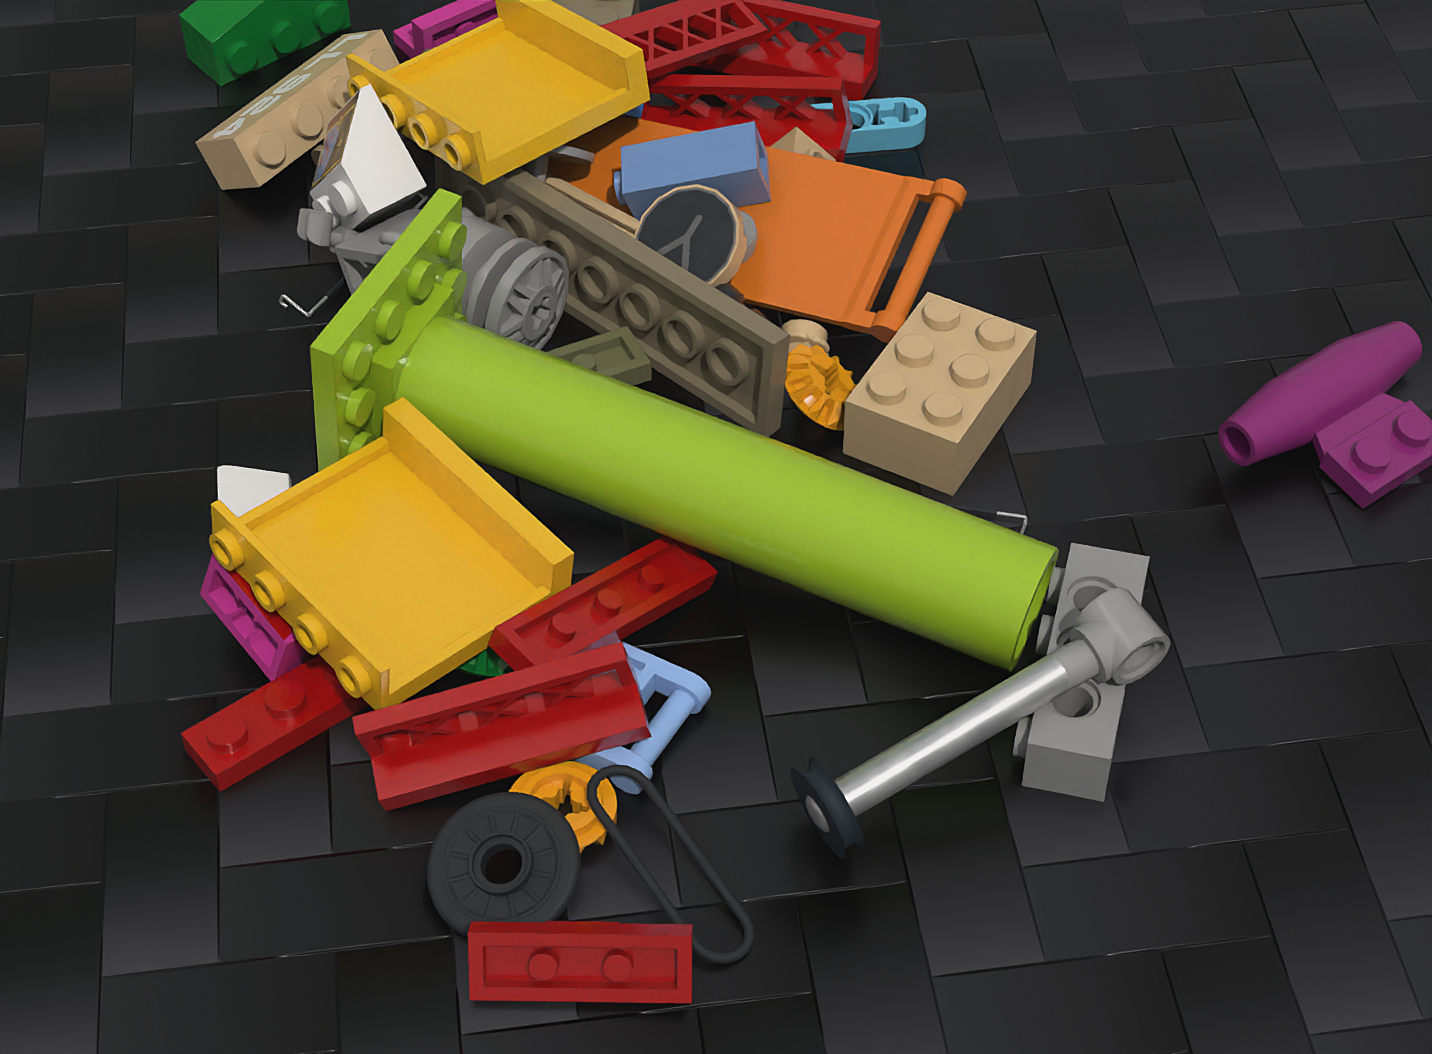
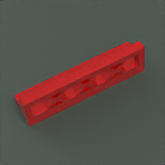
(691, 29)
(792, 58)
(824, 126)
(504, 727)

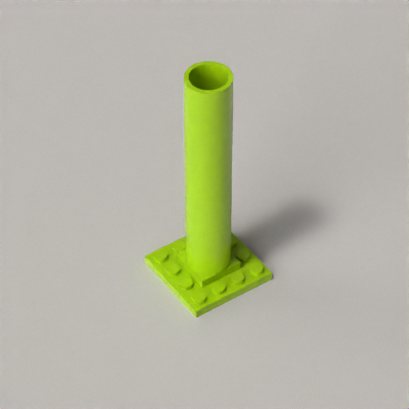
(661, 460)

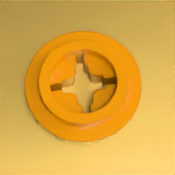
(807, 379)
(571, 779)

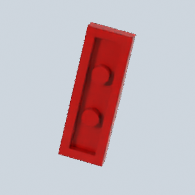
(580, 962)

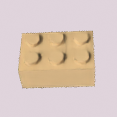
(939, 393)

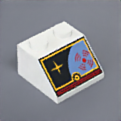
(363, 166)

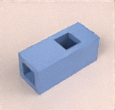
(718, 158)

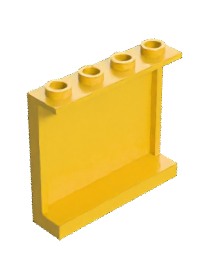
(509, 87)
(394, 559)

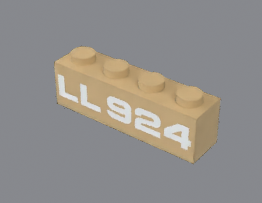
(290, 114)

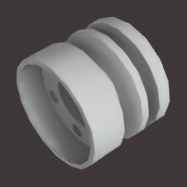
(512, 284)

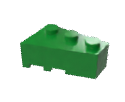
(244, 35)

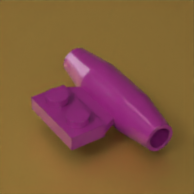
(1341, 405)

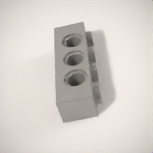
(1074, 736)

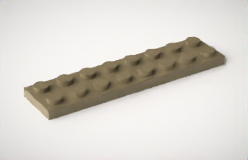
(617, 282)

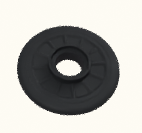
(498, 824)

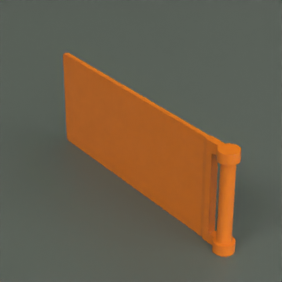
(819, 237)

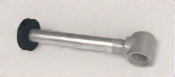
(1108, 641)

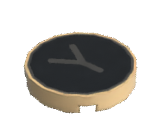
(696, 231)

